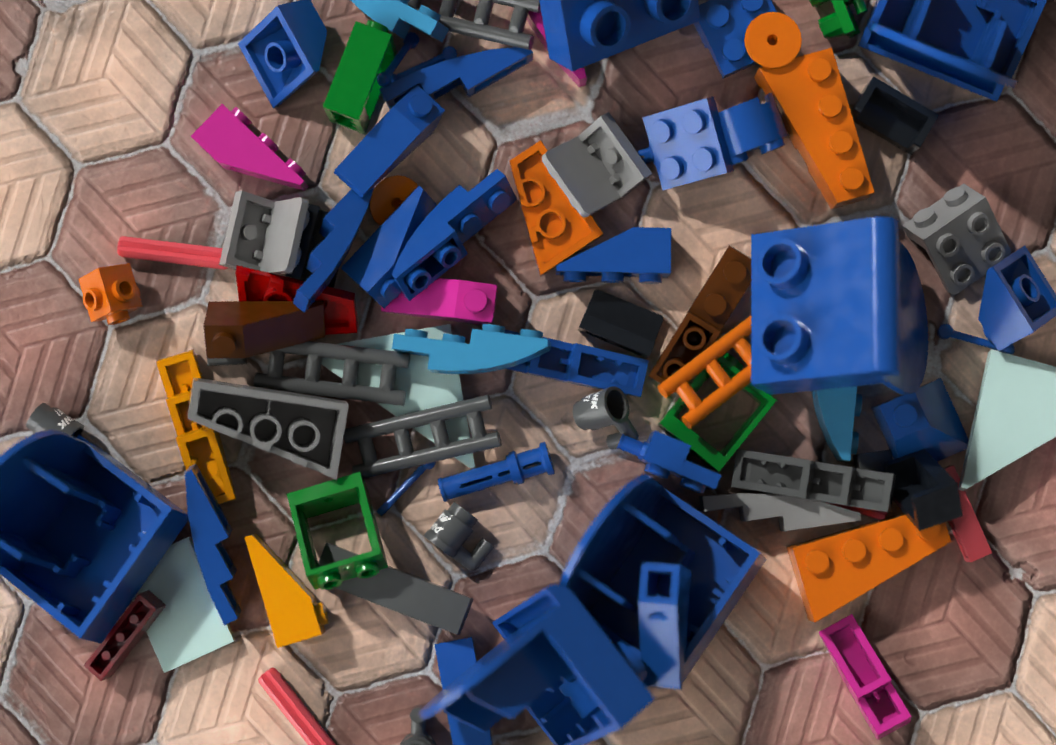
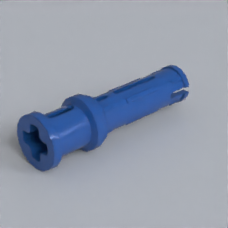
(514, 468)

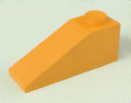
(288, 602)

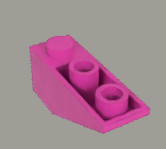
(238, 149)

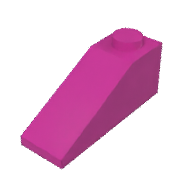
(450, 301)

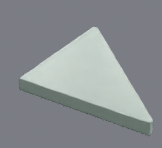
(422, 387)
(1011, 415)

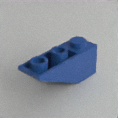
(634, 253)
(663, 622)

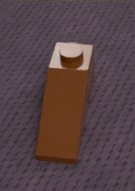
(259, 327)

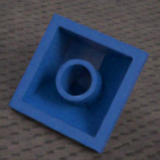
(285, 49)
(1015, 299)
(922, 422)

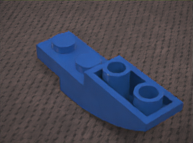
(441, 235)

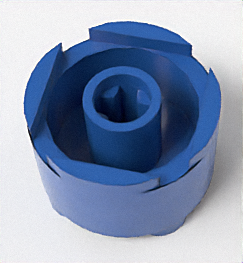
(752, 127)

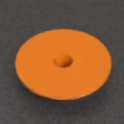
(773, 40)
(389, 196)

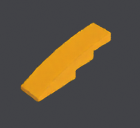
(196, 442)

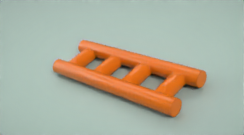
(708, 361)

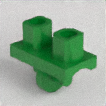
(842, 20)

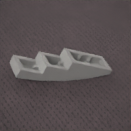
(791, 511)

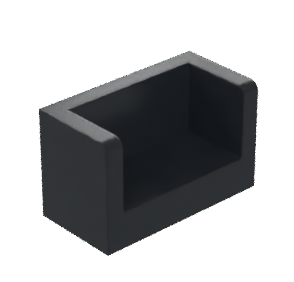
(893, 116)
(924, 490)

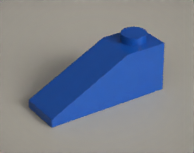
(390, 141)
(375, 260)

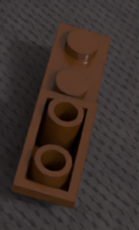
(707, 313)

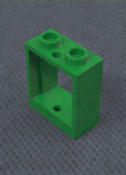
(355, 86)
(701, 448)
(324, 499)

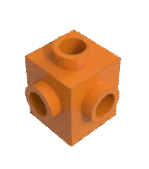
(110, 293)

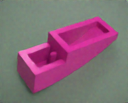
(865, 677)

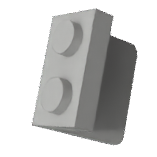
(596, 166)
(264, 233)
(959, 237)

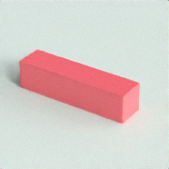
(967, 527)

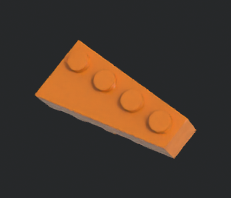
(820, 125)
(857, 559)

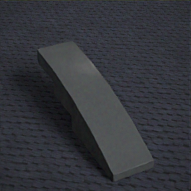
(813, 480)
(405, 593)

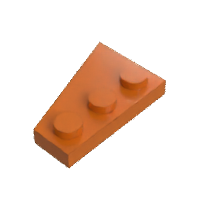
(551, 220)

